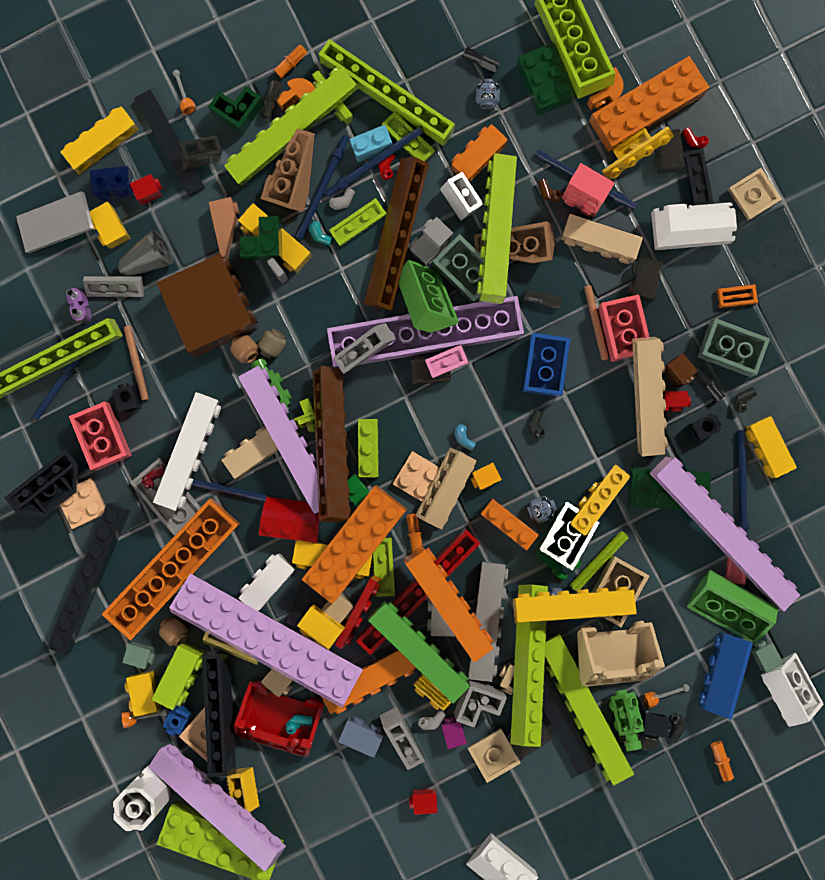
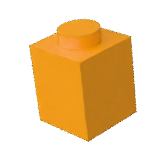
(485, 476)

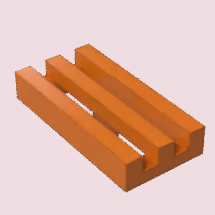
(721, 298)

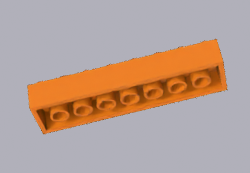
(170, 569)

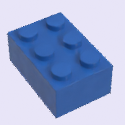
(546, 365)

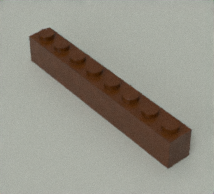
(396, 233)
(331, 445)

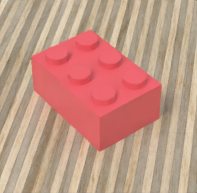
(587, 190)
(621, 323)
(100, 436)

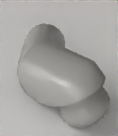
(432, 723)

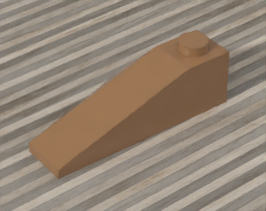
(291, 178)
(528, 243)

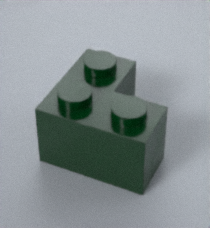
(237, 113)
(265, 245)

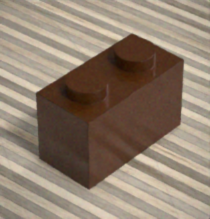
(679, 371)

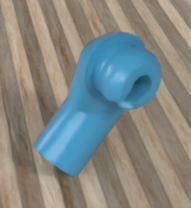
(461, 437)

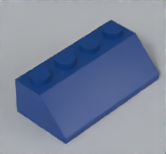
(725, 675)

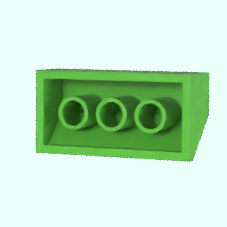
(426, 298)
(733, 607)

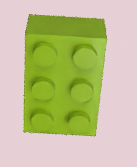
(179, 676)

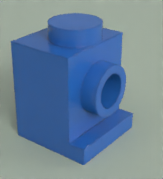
(180, 713)

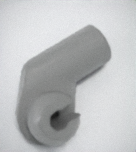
(342, 202)

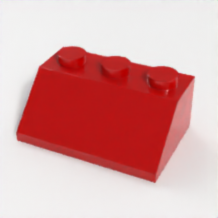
(289, 520)

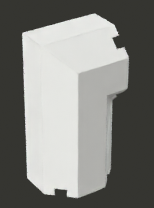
(693, 225)
(141, 801)

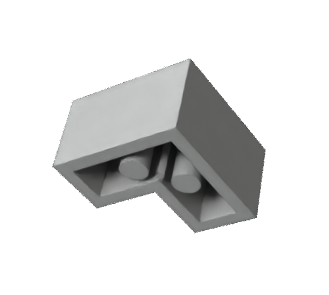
(433, 241)
(477, 698)

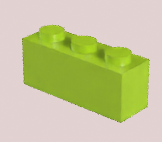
(368, 448)

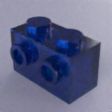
(111, 182)

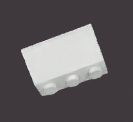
(793, 691)
(498, 862)

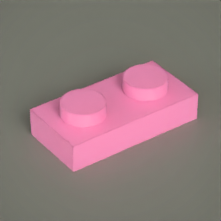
(446, 361)

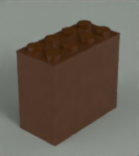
(207, 305)

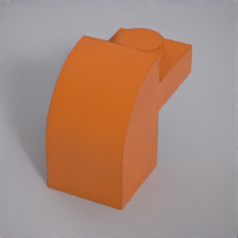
(297, 89)
(607, 94)

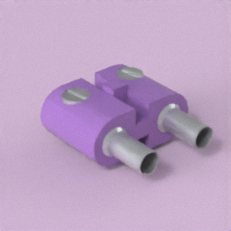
(79, 305)

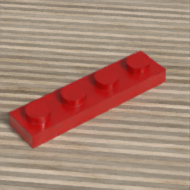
(362, 605)

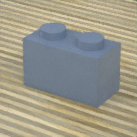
(361, 736)

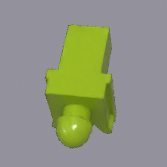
(308, 419)

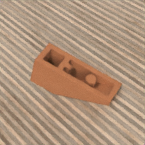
(225, 220)

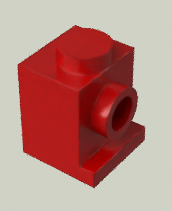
(676, 400)

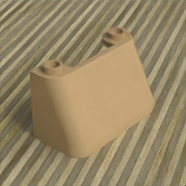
(618, 655)

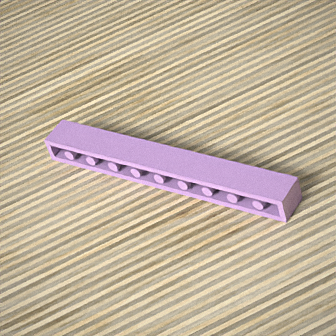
(724, 533)

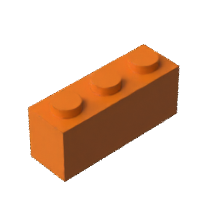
(479, 152)
(509, 524)

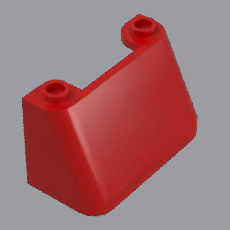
(265, 716)

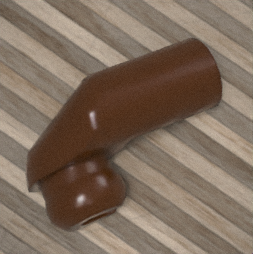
(549, 194)

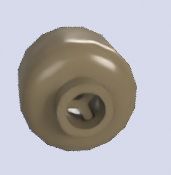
(272, 343)

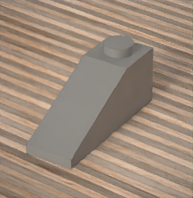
(364, 347)
(401, 738)

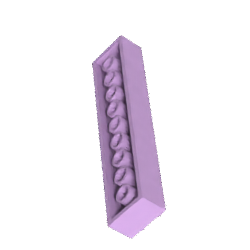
(477, 325)
(265, 640)

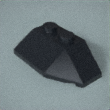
(46, 487)

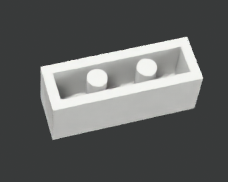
(266, 582)

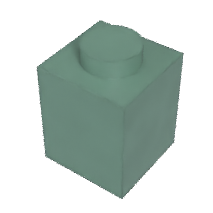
(139, 655)
(766, 655)

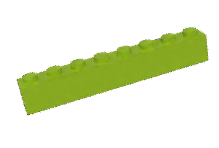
(388, 93)
(303, 116)
(498, 228)
(58, 356)
(528, 677)
(586, 711)

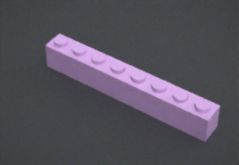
(283, 432)
(217, 807)

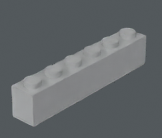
(489, 612)

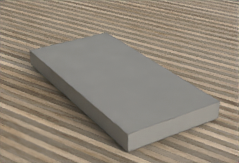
(55, 222)
(172, 519)

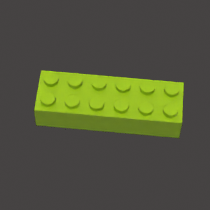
(577, 45)
(196, 837)

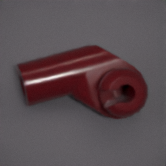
(148, 479)

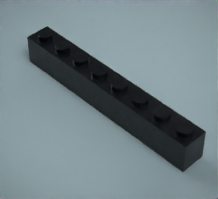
(88, 578)

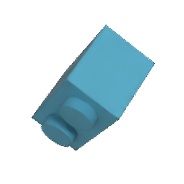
(370, 143)

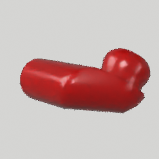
(694, 141)
(385, 169)

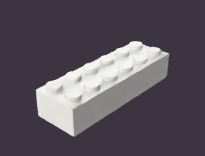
(187, 451)

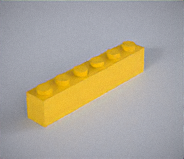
(574, 606)

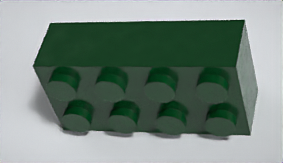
(648, 493)

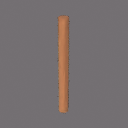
(596, 322)
(136, 363)

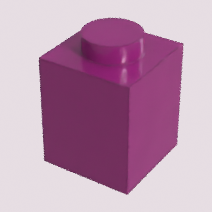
(453, 732)

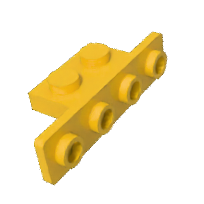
(634, 149)
(599, 499)

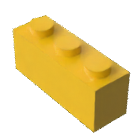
(770, 447)

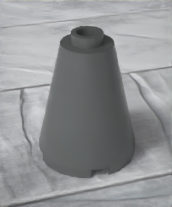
(146, 256)

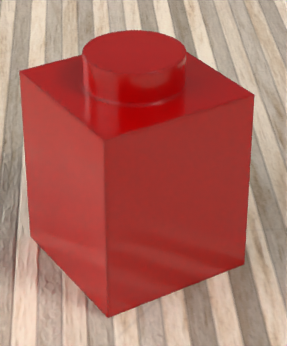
(146, 189)
(423, 801)

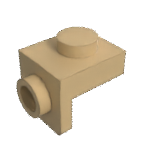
(507, 674)

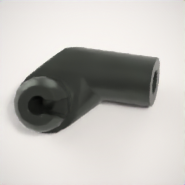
(741, 399)
(534, 425)
(678, 726)

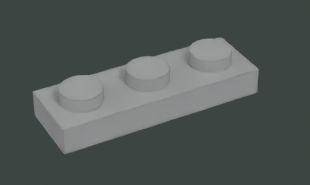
(113, 286)

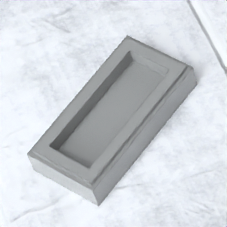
(277, 270)

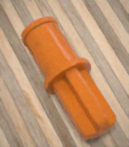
(290, 61)
(414, 532)
(722, 761)

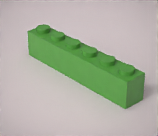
(418, 651)

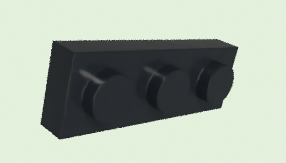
(698, 177)

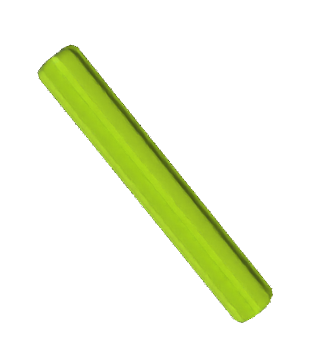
(599, 561)

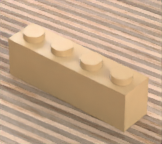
(601, 238)
(250, 453)
(446, 488)

